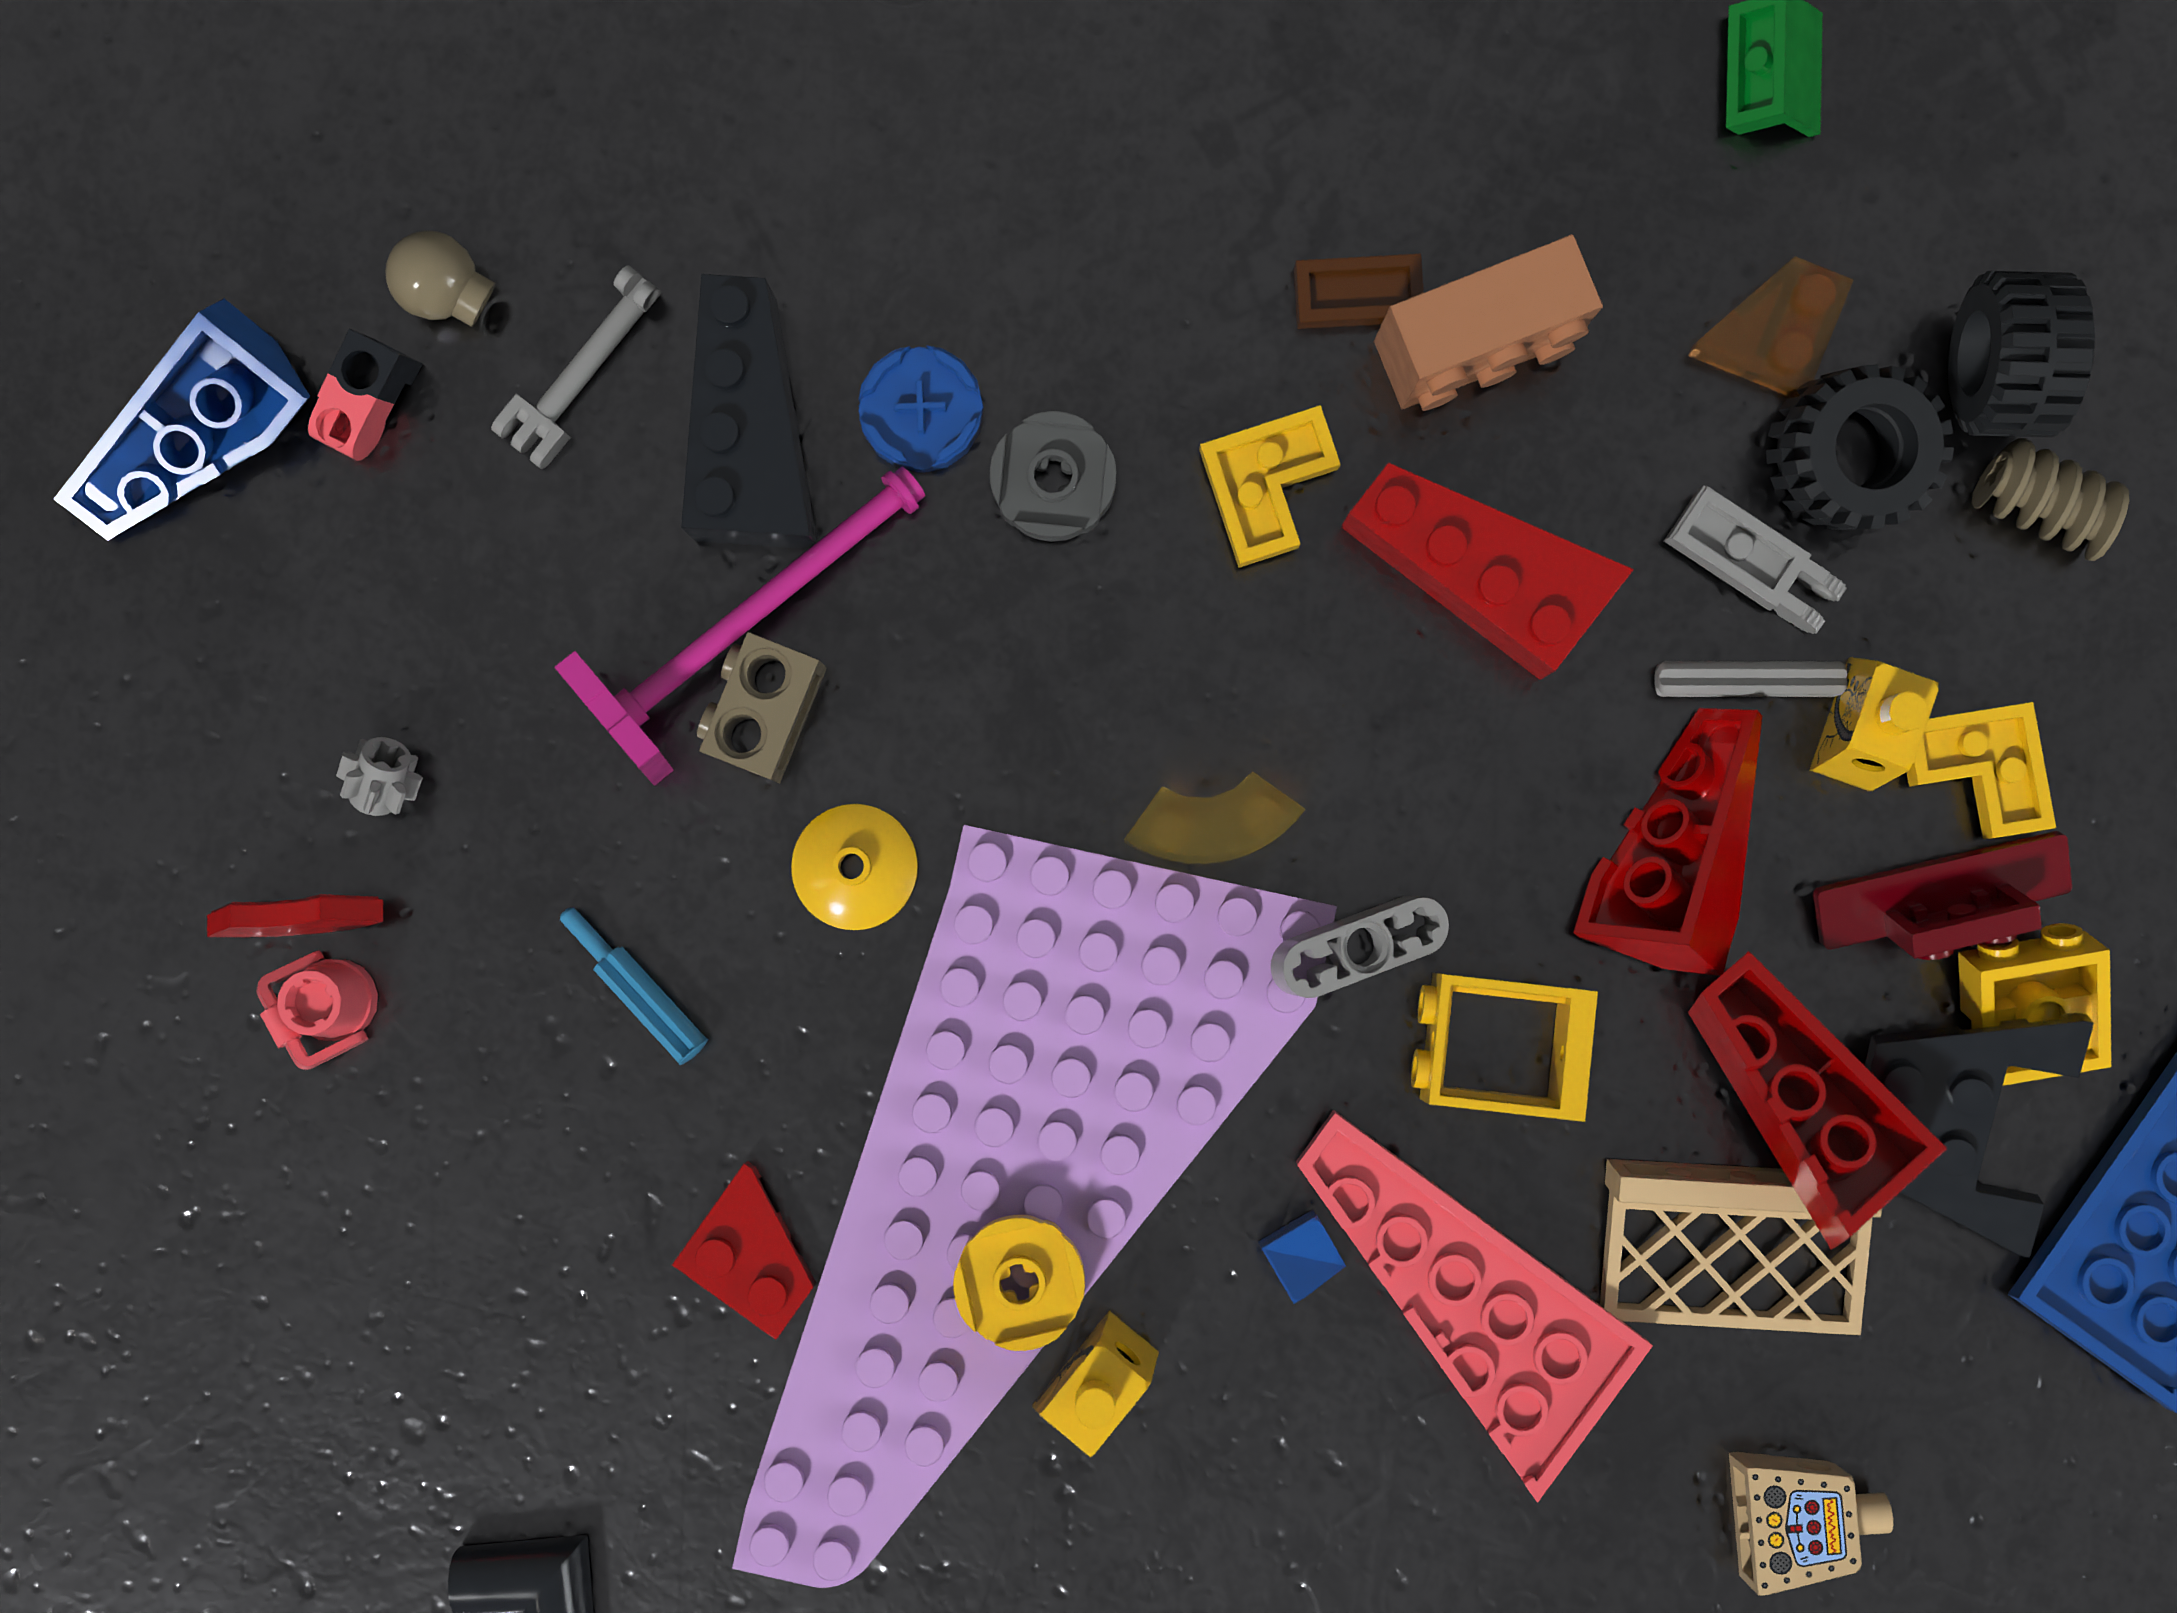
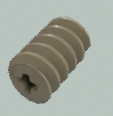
(2056, 494)

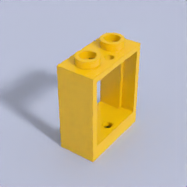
(1569, 1057)

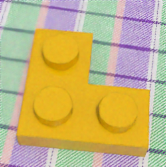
(1249, 478)
(2001, 756)

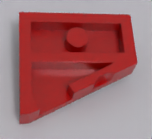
(748, 1257)

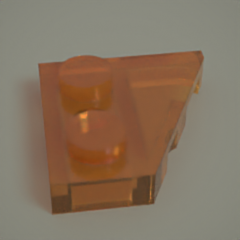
(1779, 329)

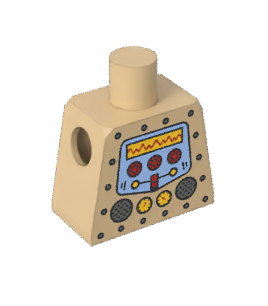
(1799, 1520)

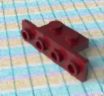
(1948, 900)

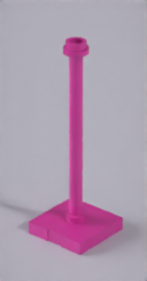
(627, 710)

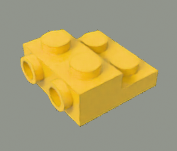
(2038, 982)

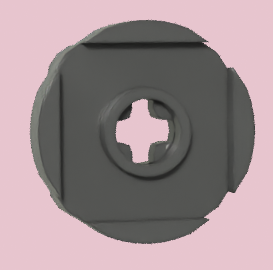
(1029, 449)

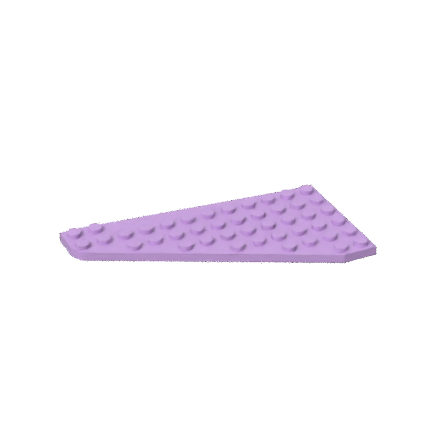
(1052, 1066)

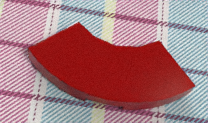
(295, 917)

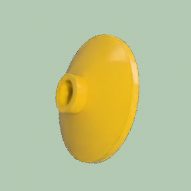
(887, 873)

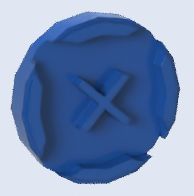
(920, 408)

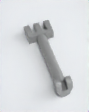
(540, 419)

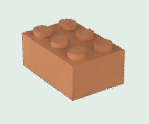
(1487, 324)

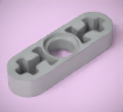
(1333, 939)

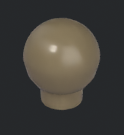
(436, 278)

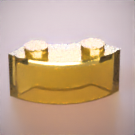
(1213, 828)

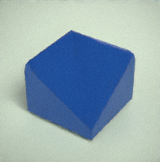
(1302, 1255)

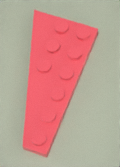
(1500, 1323)

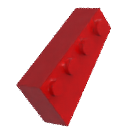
(1486, 567)
(1813, 1101)

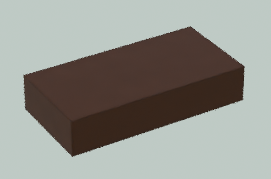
(1354, 289)

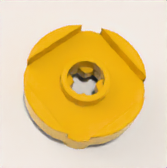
(997, 1312)

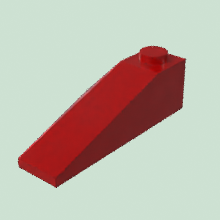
(1681, 867)

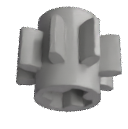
(379, 776)

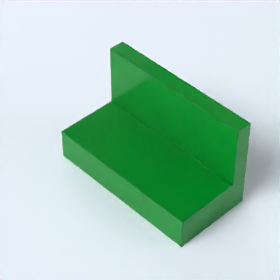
(1774, 66)

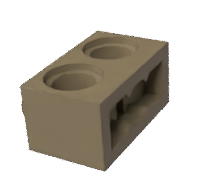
(777, 713)

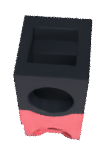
(360, 394)

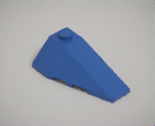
(198, 413)

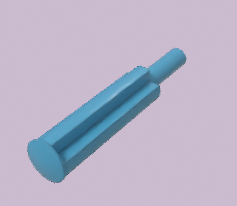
(638, 991)

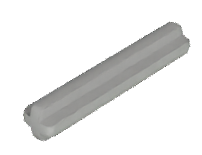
(1750, 678)

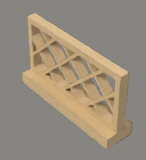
(1725, 1192)

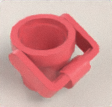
(318, 1000)

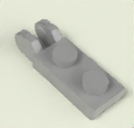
(1752, 557)

